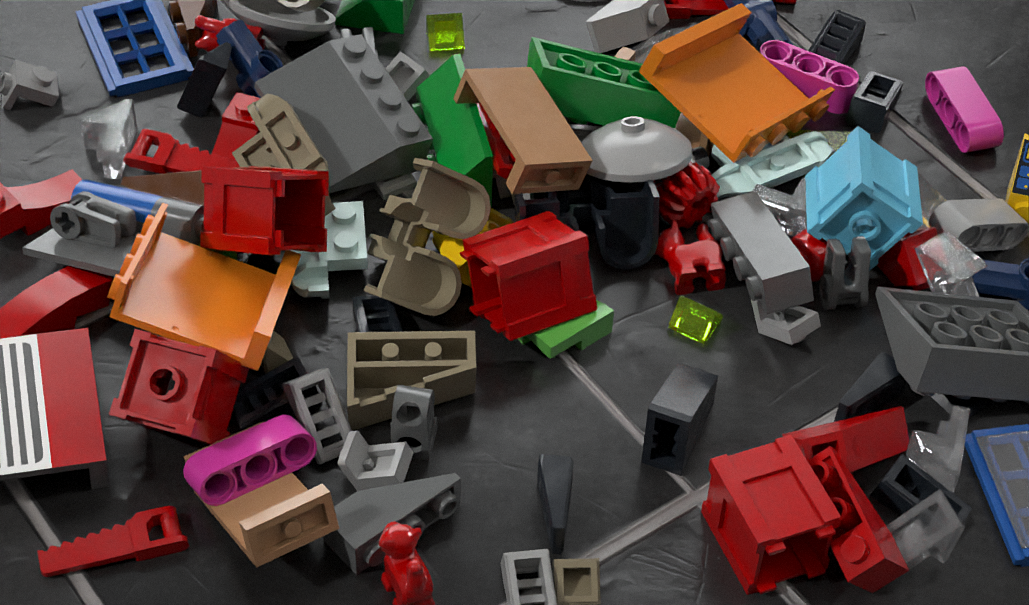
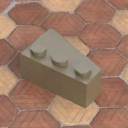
(415, 359)

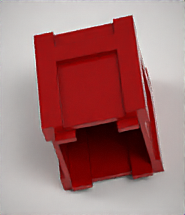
(264, 209)
(529, 275)
(202, 390)
(770, 515)

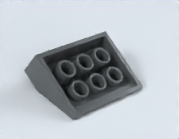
(351, 112)
(958, 343)

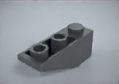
(370, 510)

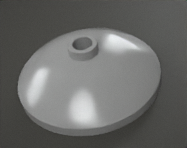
(283, 23)
(636, 150)

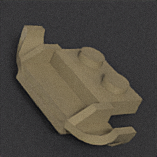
(281, 141)

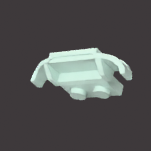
(771, 165)
(344, 251)

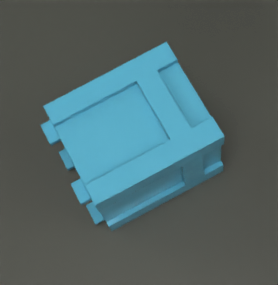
(863, 194)

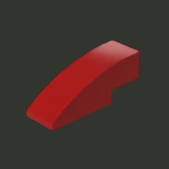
(55, 302)

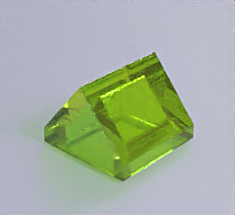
(445, 31)
(694, 320)

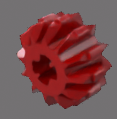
(687, 195)

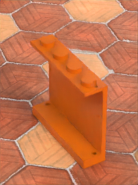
(729, 86)
(199, 294)

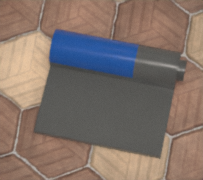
(182, 221)

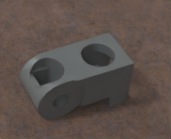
(414, 418)

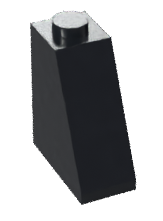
(678, 418)

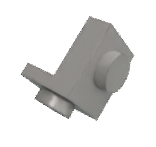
(406, 74)
(29, 83)
(786, 325)
(374, 464)

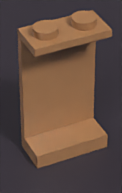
(532, 127)
(276, 516)

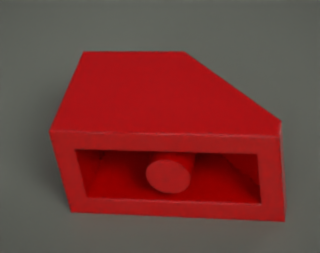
(902, 263)

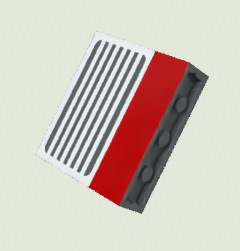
(50, 407)

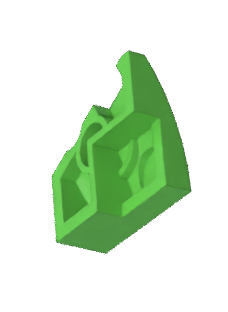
(577, 331)

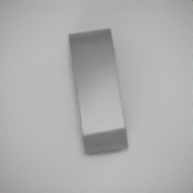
(980, 223)

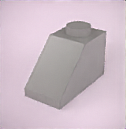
(626, 23)

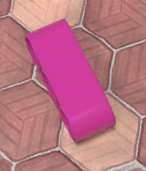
(813, 72)
(964, 109)
(274, 450)

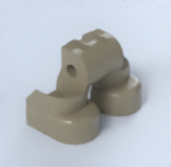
(440, 203)

